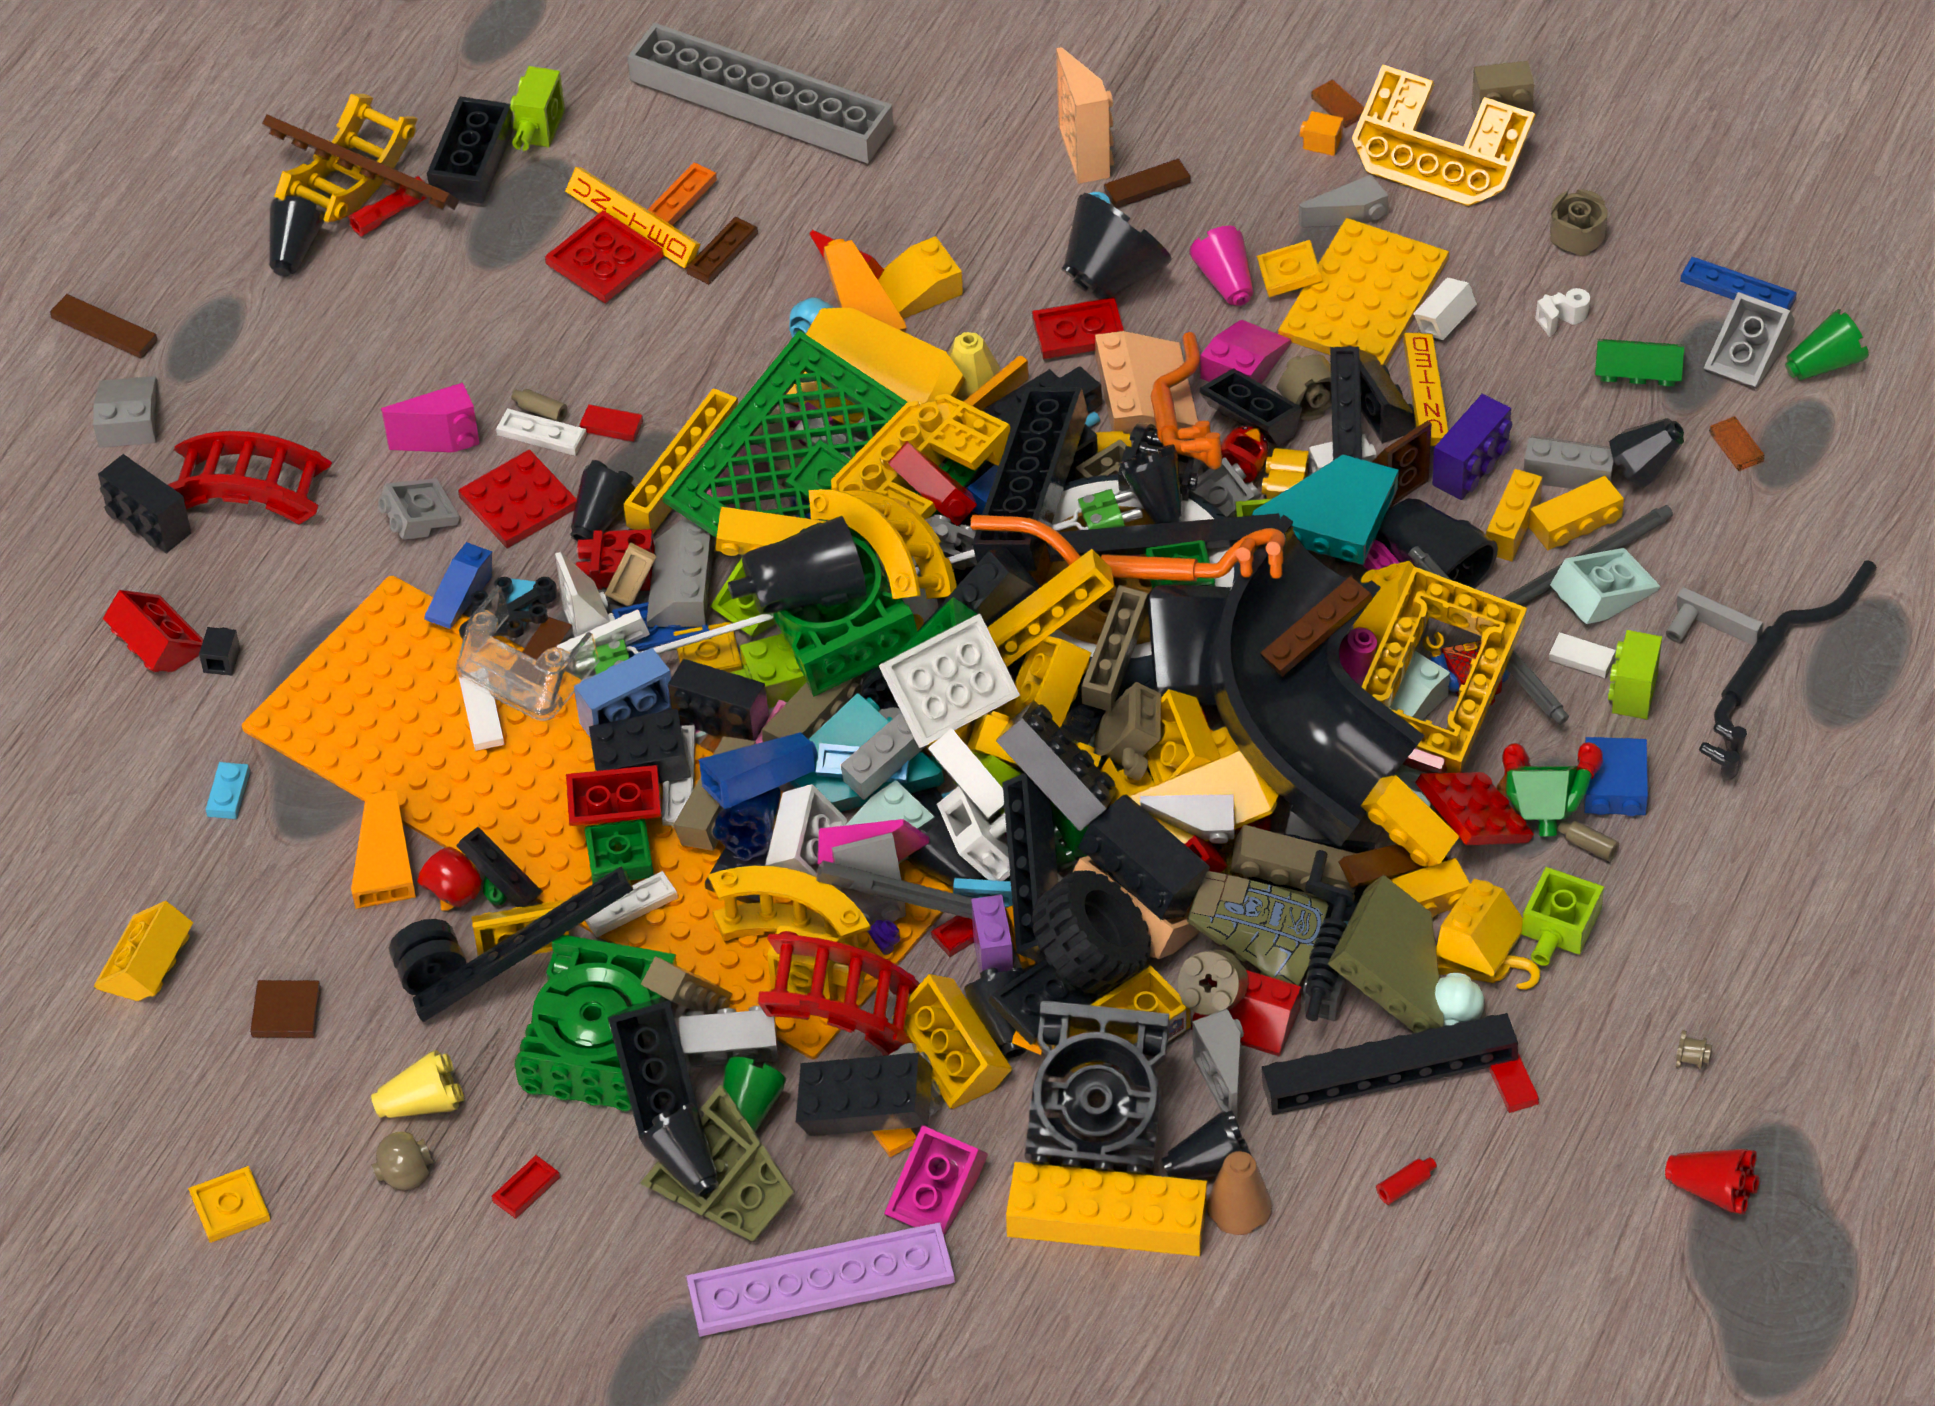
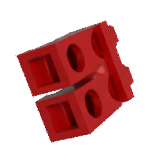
(607, 552)

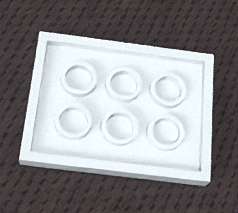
(949, 680)

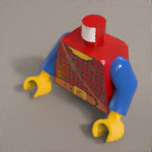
(1457, 661)

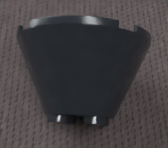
(1108, 251)

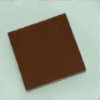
(285, 1008)

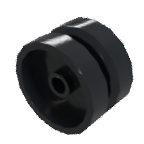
(425, 954)

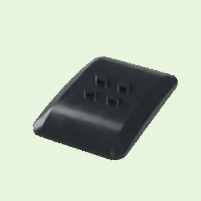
(1181, 638)

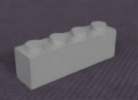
(880, 757)

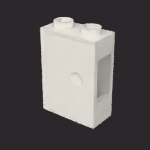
(976, 837)

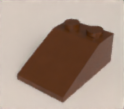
(1411, 458)

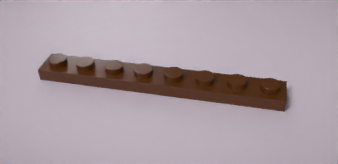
(369, 167)

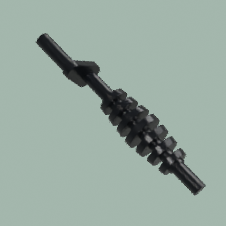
(1321, 976)

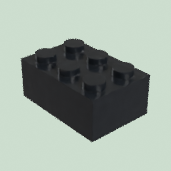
(144, 503)
(718, 701)
(642, 742)

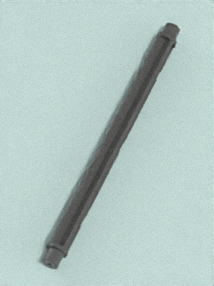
(1614, 541)
(1516, 665)

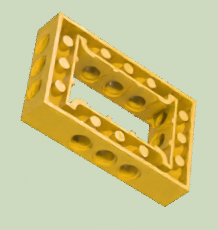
(1468, 609)

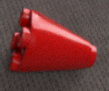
(1716, 1176)

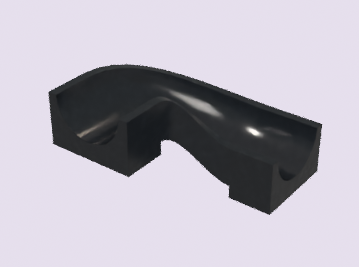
(1314, 728)

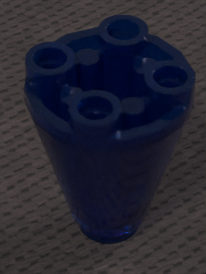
(749, 825)

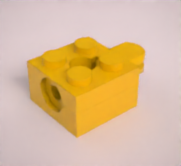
(803, 966)

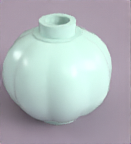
(1459, 999)

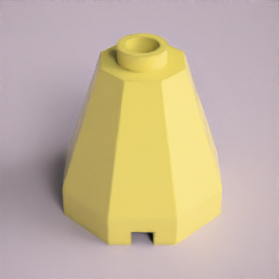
(974, 362)

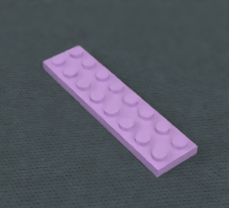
(820, 1279)

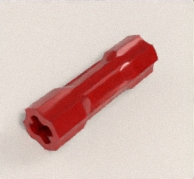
(373, 215)

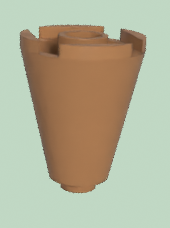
(1239, 1196)

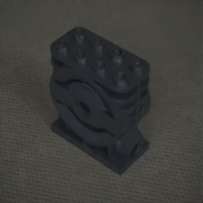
(1047, 1137)

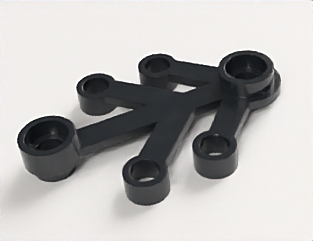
(543, 592)

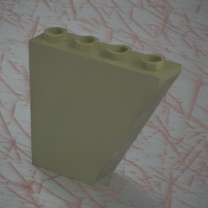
(1392, 955)

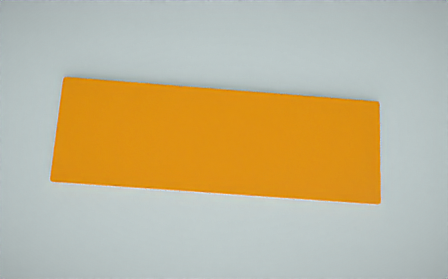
(389, 714)

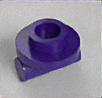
(885, 935)

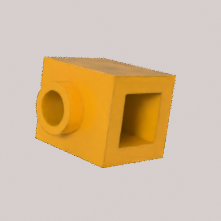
(1322, 133)

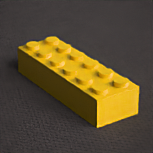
(1106, 1208)

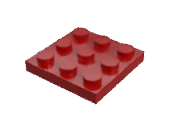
(604, 256)
(518, 498)
(1474, 808)

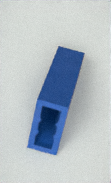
(756, 768)

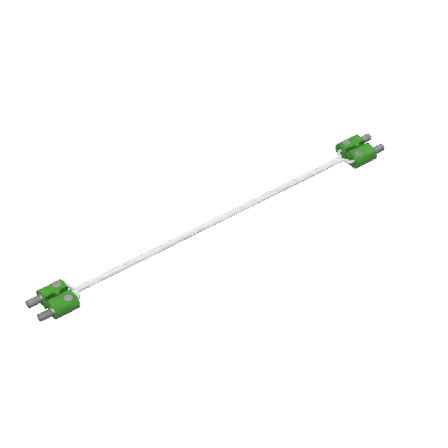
(1097, 510)

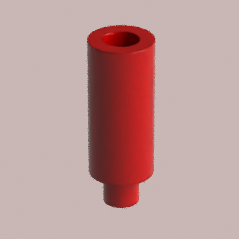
(1405, 1180)

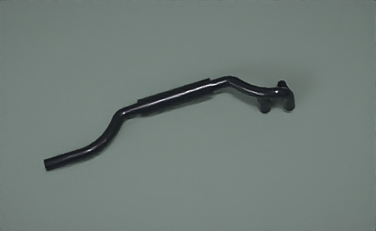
(1756, 663)

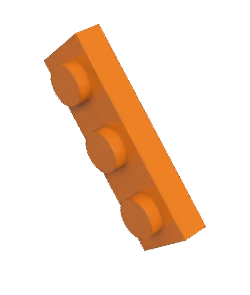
(683, 193)

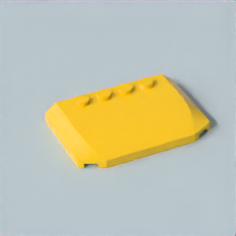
(886, 355)

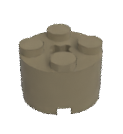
(1578, 221)
(1307, 385)
(1221, 967)

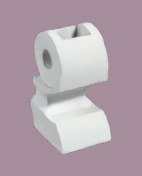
(1570, 308)

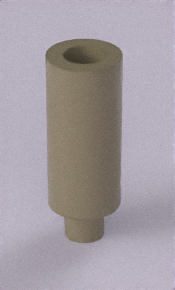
(540, 404)
(1589, 839)

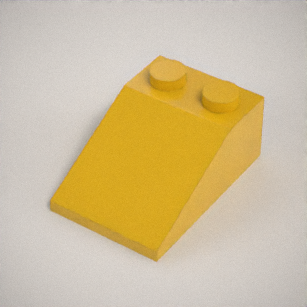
(922, 278)
(1381, 608)

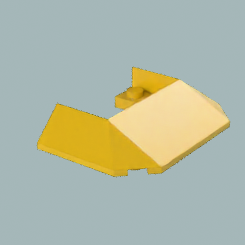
(1462, 174)
(938, 431)
(1225, 776)

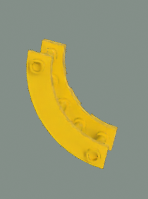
(344, 202)
(895, 535)
(834, 915)

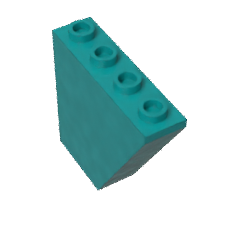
(1338, 507)
(854, 727)

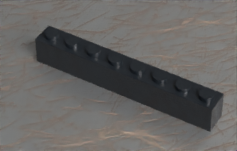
(1389, 1063)

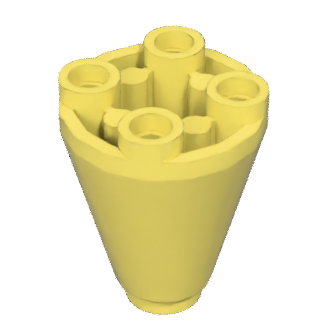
(420, 1089)

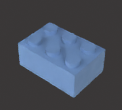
(624, 691)

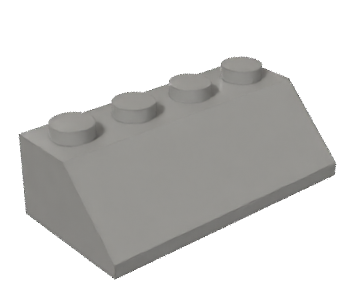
(681, 576)

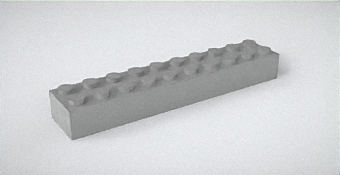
(761, 92)

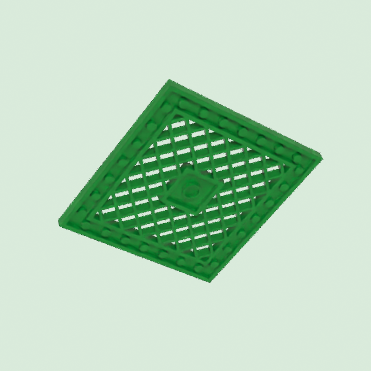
(821, 462)

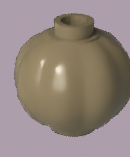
(402, 1161)

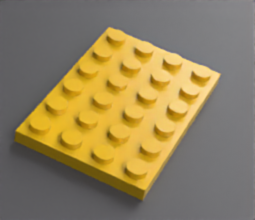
(1366, 291)

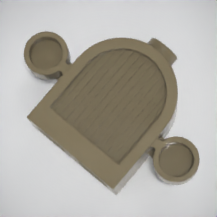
(1130, 729)

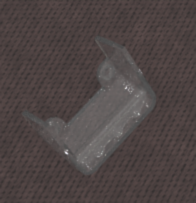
(514, 678)

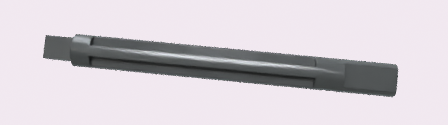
(894, 889)

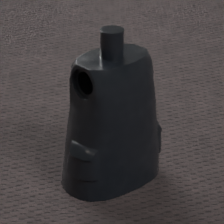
(1452, 543)
(803, 570)

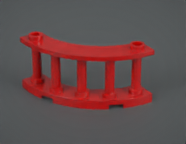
(238, 487)
(843, 1015)

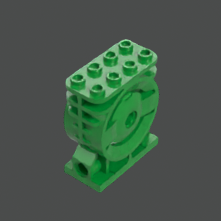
(850, 636)
(583, 985)

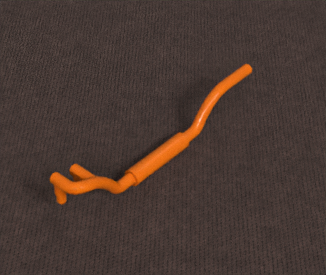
(1206, 444)
(1152, 567)

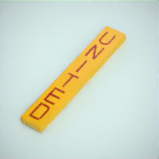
(602, 196)
(1425, 383)

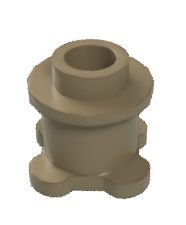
(1693, 1051)

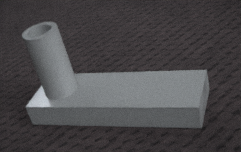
(1695, 606)

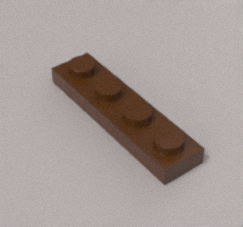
(1316, 626)

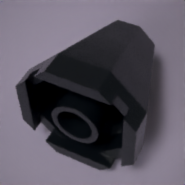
(1647, 449)

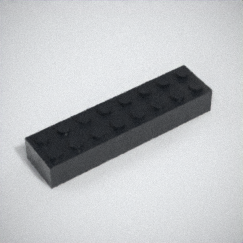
(1034, 469)

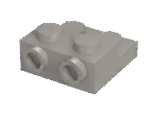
(1225, 487)
(417, 507)

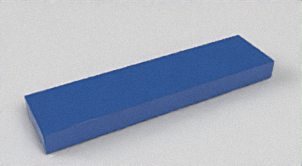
(1729, 283)

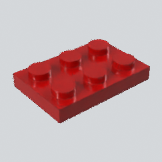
(1074, 326)

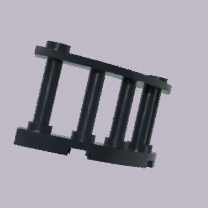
(1146, 439)

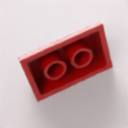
(153, 630)
(613, 795)
(1265, 1012)

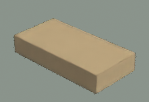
(630, 575)

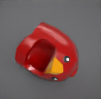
(1246, 448)
(450, 878)

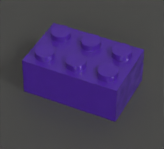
(1472, 447)

